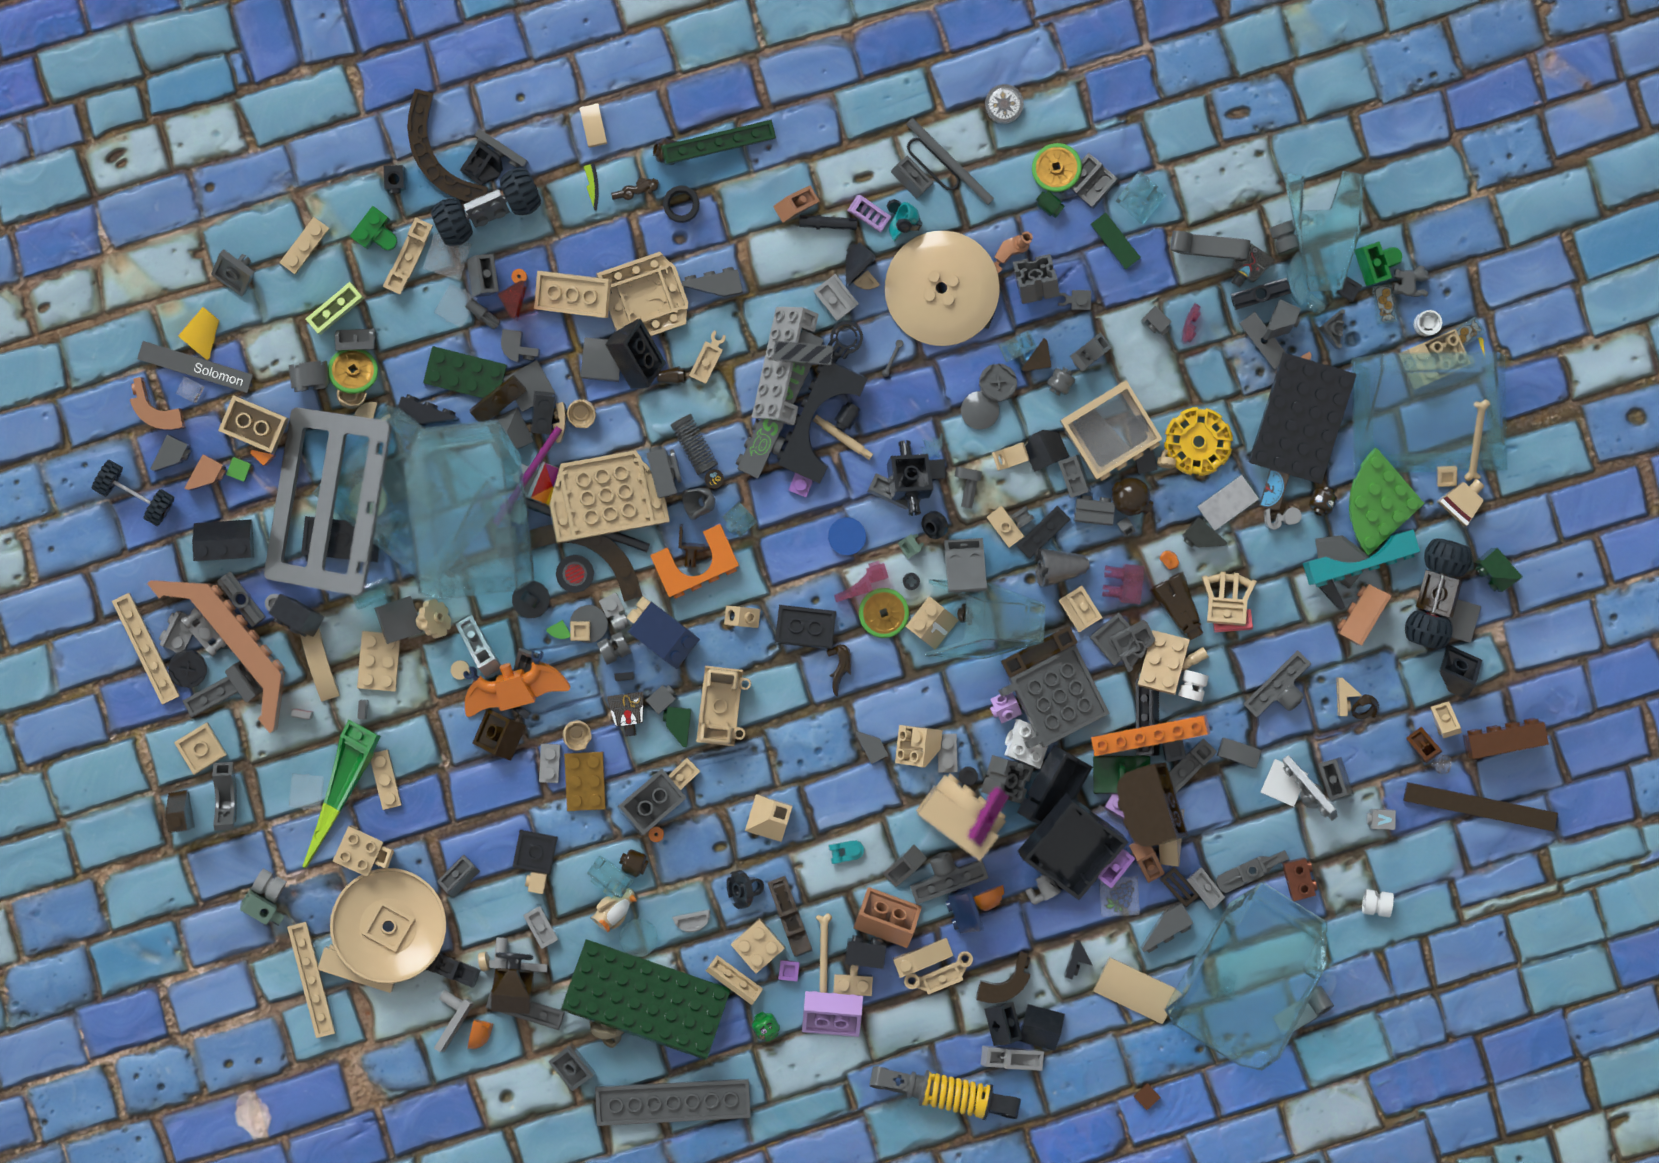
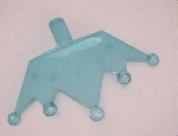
(932, 447)

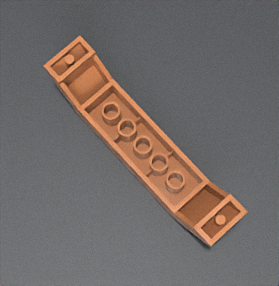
(238, 637)

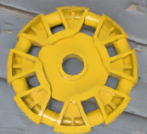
(1207, 433)

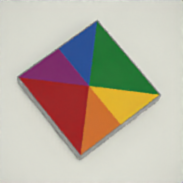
(543, 483)

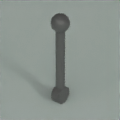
(899, 343)

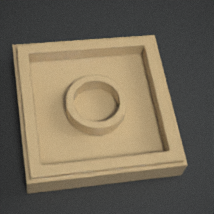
(200, 748)

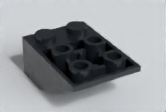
(425, 413)

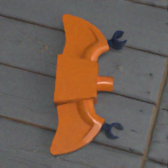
(512, 687)

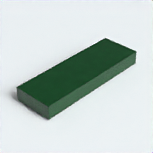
(1115, 241)

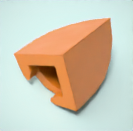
(989, 898)
(479, 1033)

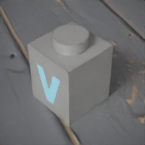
(1381, 819)

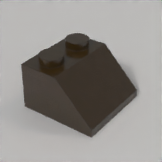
(499, 734)

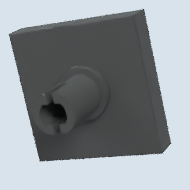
(233, 272)

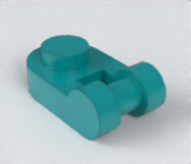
(853, 849)

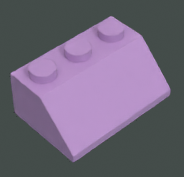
(832, 1013)

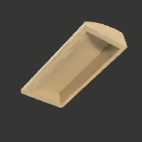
(1134, 989)

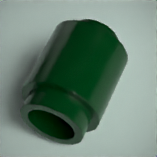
(1049, 204)

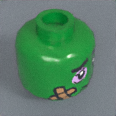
(765, 1026)

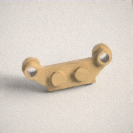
(941, 977)

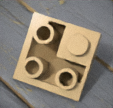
(917, 745)
(768, 818)

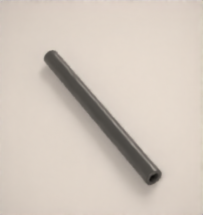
(949, 160)

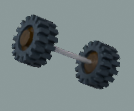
(108, 478)

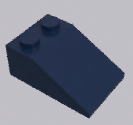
(664, 635)
(964, 911)

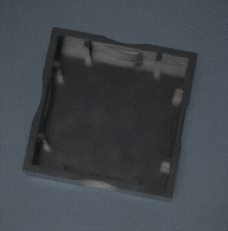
(1072, 846)

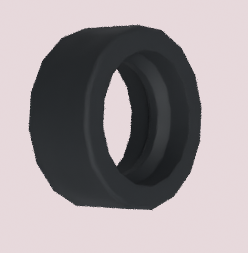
(678, 218)

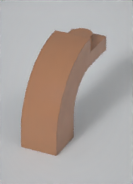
(146, 412)

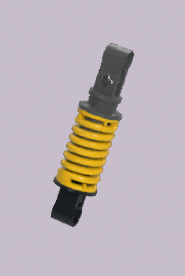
(935, 1089)

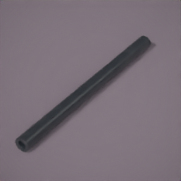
(617, 536)

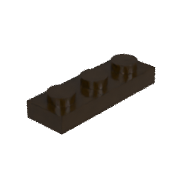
(498, 399)

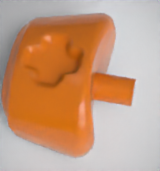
(1170, 559)

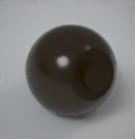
(1131, 497)

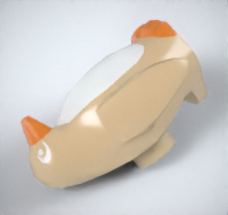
(613, 910)

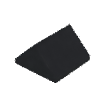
(1041, 1027)

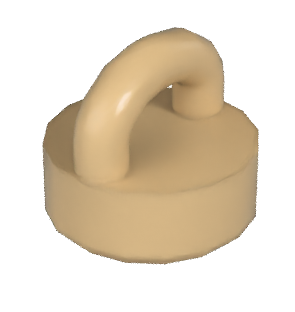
(1166, 462)

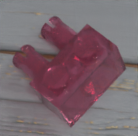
(1131, 586)

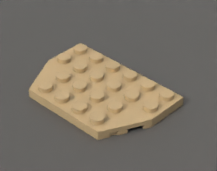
(605, 497)

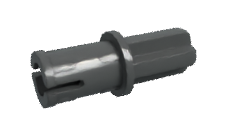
(482, 313)

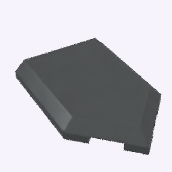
(1342, 550)

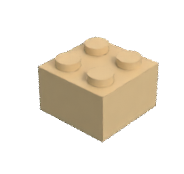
(757, 945)

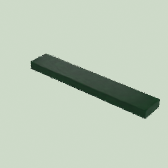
(718, 142)

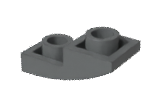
(1239, 753)

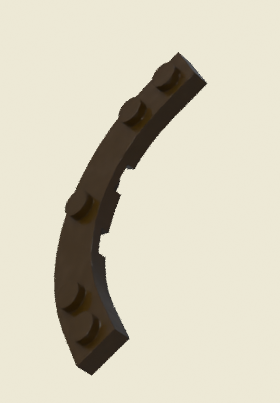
(425, 157)
(606, 549)

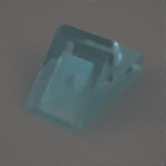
(1017, 346)

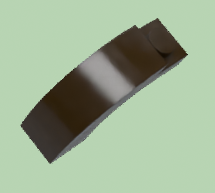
(1006, 990)

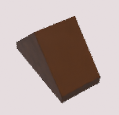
(1423, 745)

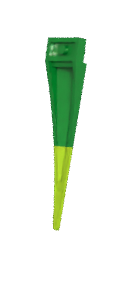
(351, 760)

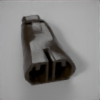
(1178, 603)

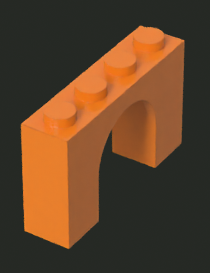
(677, 582)

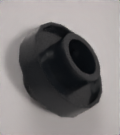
(934, 524)

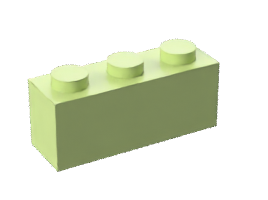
(335, 308)

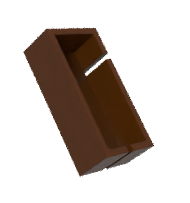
(1505, 739)

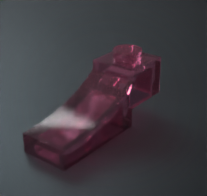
(874, 573)

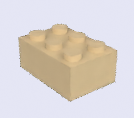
(253, 424)

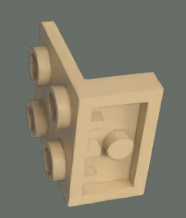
(358, 851)

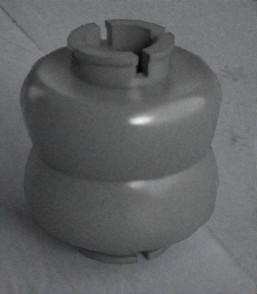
(1061, 381)

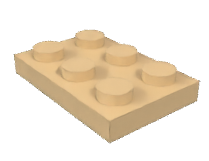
(378, 662)
(1164, 663)

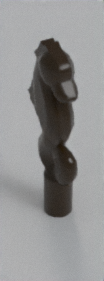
(641, 186)

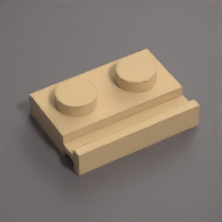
(1080, 608)

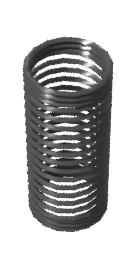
(678, 425)

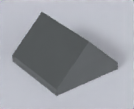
(572, 1067)

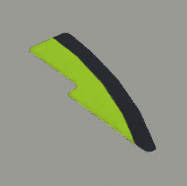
(593, 187)

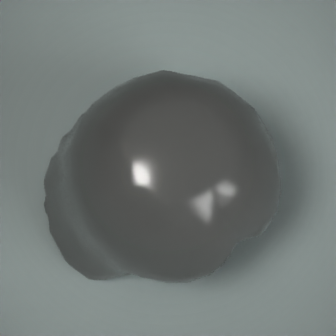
(692, 505)

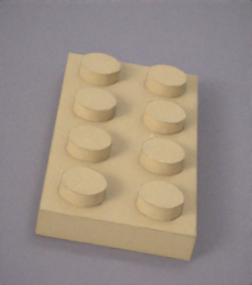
(572, 294)

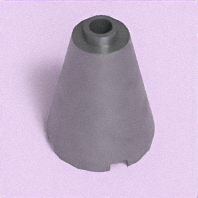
(1058, 566)

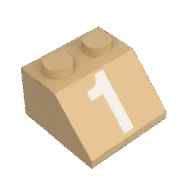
(932, 623)

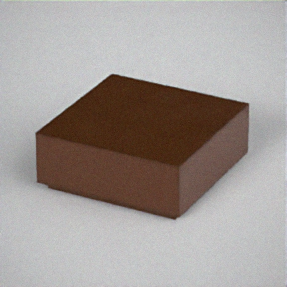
(1147, 1096)

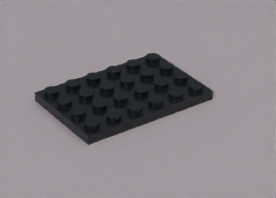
(1302, 418)

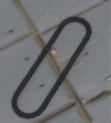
(947, 188)

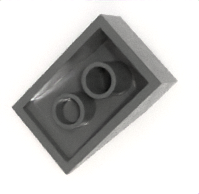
(651, 802)

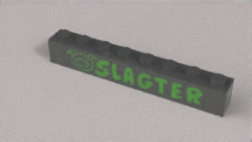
(768, 430)

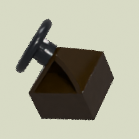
(512, 985)

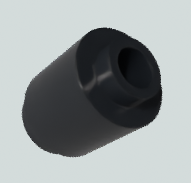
(847, 416)

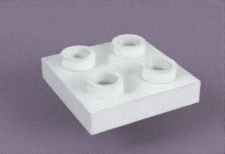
(1017, 749)

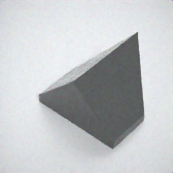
(1333, 329)

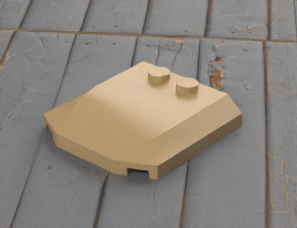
(647, 291)

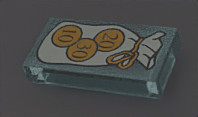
(1384, 304)
(1470, 331)

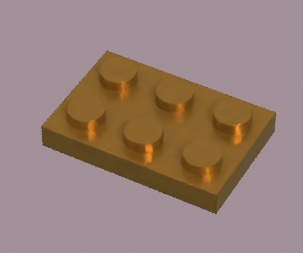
(585, 781)

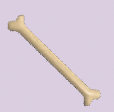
(1481, 407)
(824, 921)

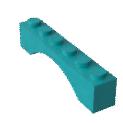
(1396, 546)

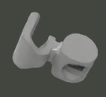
(1289, 517)

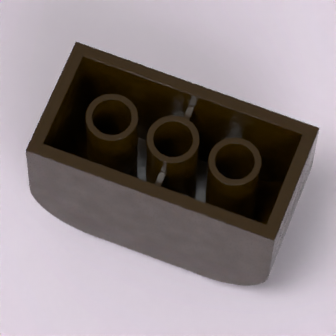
(1150, 806)

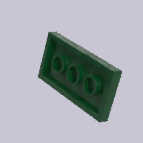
(463, 372)

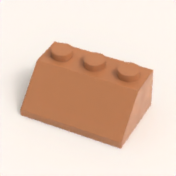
(1363, 614)
(887, 917)

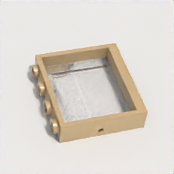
(1111, 431)

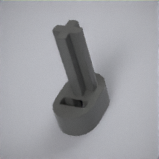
(972, 477)

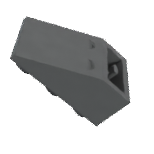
(965, 565)

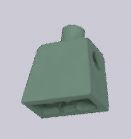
(254, 902)

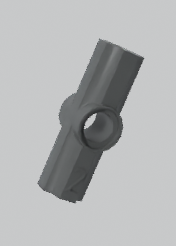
(233, 590)

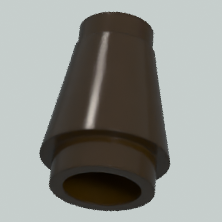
(672, 376)

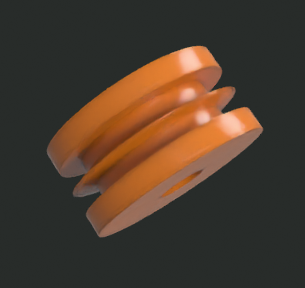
(516, 273)
(653, 830)

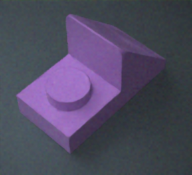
(1116, 868)

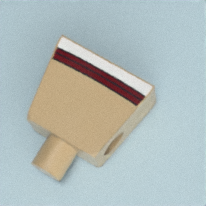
(1463, 501)

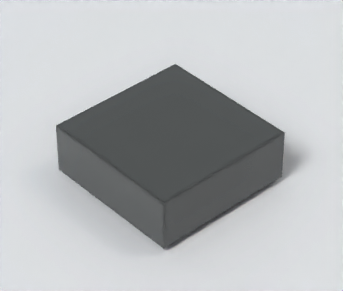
(362, 709)

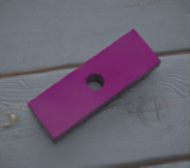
(987, 816)

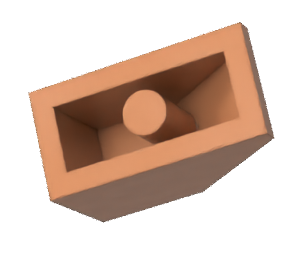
(796, 203)
(206, 473)
(1147, 861)

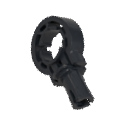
(837, 354)

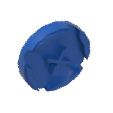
(847, 536)

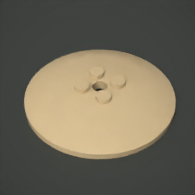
(970, 291)
(381, 898)

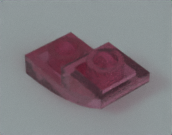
(1188, 328)

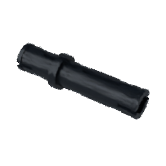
(827, 222)

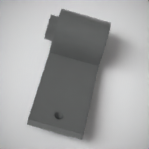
(1317, 1005)

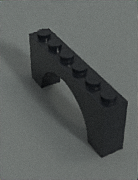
(799, 452)

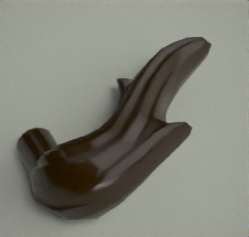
(843, 666)

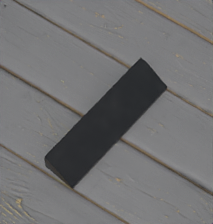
(1147, 714)

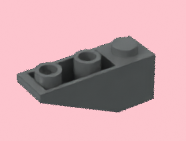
(719, 284)
(1170, 922)

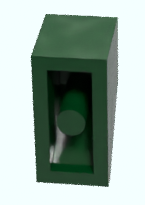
(678, 723)

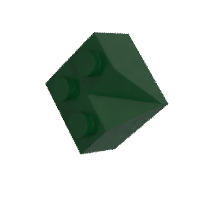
(1497, 570)

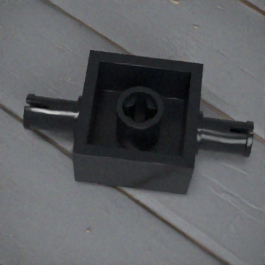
(909, 477)

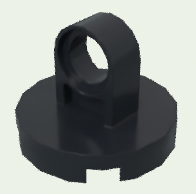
(531, 600)
(740, 888)

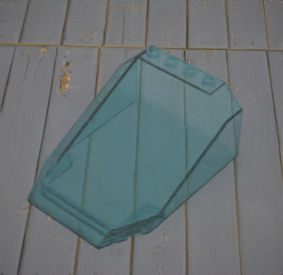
(467, 512)
(1273, 961)

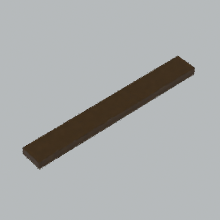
(1480, 806)

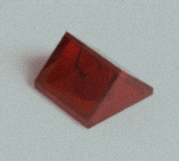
(513, 298)

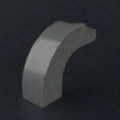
(225, 796)

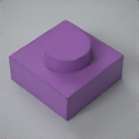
(800, 485)
(789, 970)

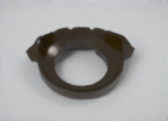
(1364, 700)

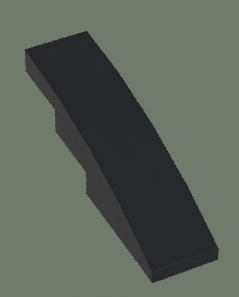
(455, 970)

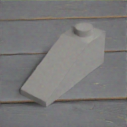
(478, 646)

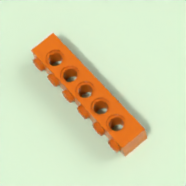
(1150, 735)

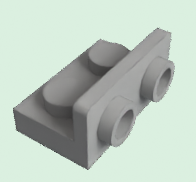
(177, 635)

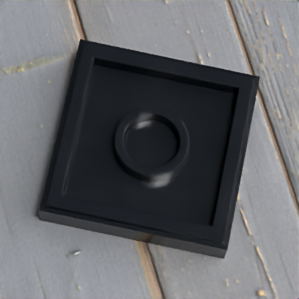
(535, 851)

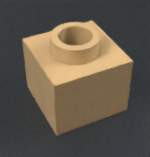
(536, 882)

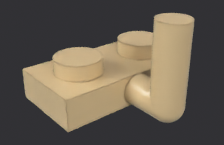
(853, 983)

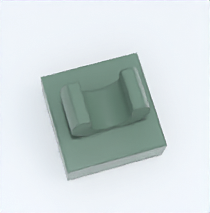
(910, 546)

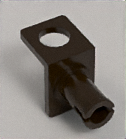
(690, 549)

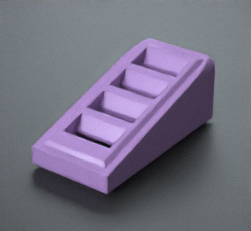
(866, 203)

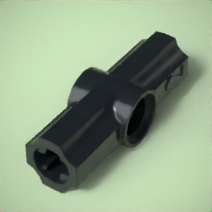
(1272, 290)

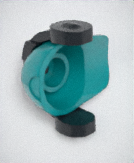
(905, 220)

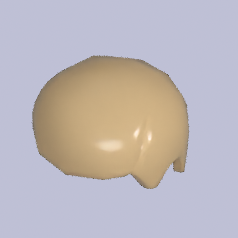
(351, 401)
(581, 413)
(576, 735)

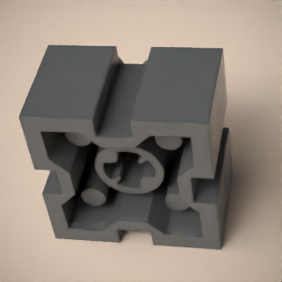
(1036, 279)
(1008, 776)

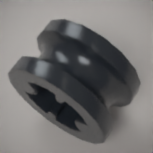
(915, 576)

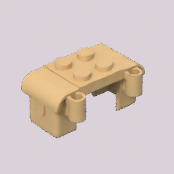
(720, 706)

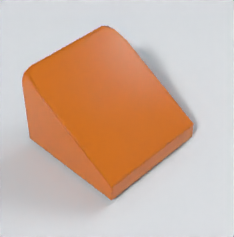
(263, 458)

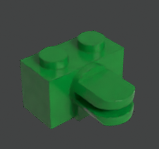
(373, 229)
(1375, 262)

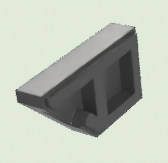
(872, 746)

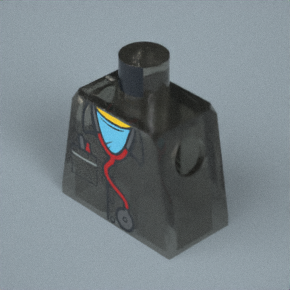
(1252, 268)

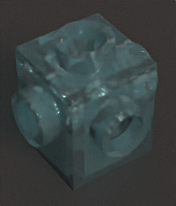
(739, 519)

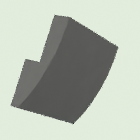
(1094, 181)
(598, 362)

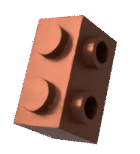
(1299, 879)

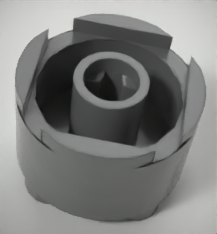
(309, 375)

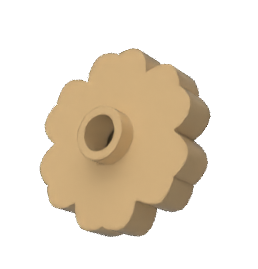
(434, 618)

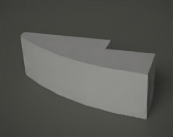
(1012, 1058)

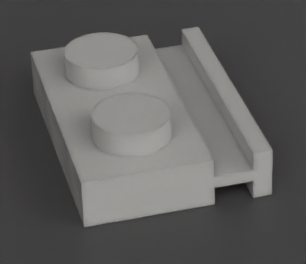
(836, 297)

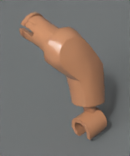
(1012, 246)

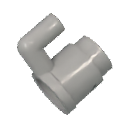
(1047, 887)

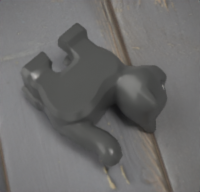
(1408, 282)

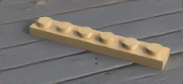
(145, 648)
(311, 979)

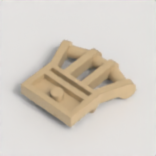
(1227, 610)

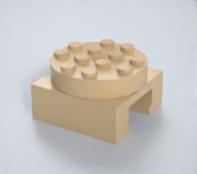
(955, 811)

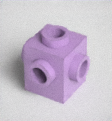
(1005, 707)

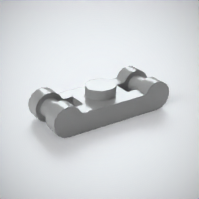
(203, 632)

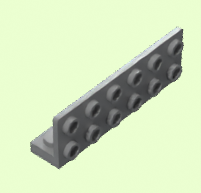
(776, 374)

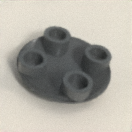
(979, 411)

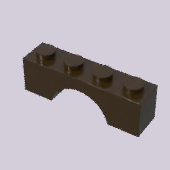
(1034, 654)

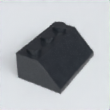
(636, 354)
(223, 540)

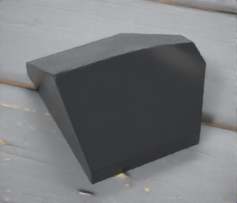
(482, 164)
(1045, 449)

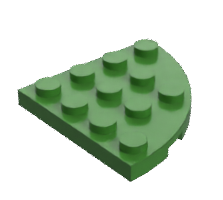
(1379, 501)

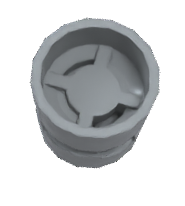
(267, 884)

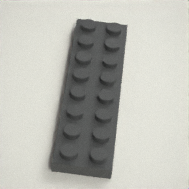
(672, 1102)

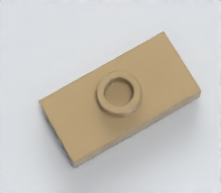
(1005, 526)

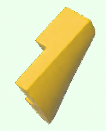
(201, 332)

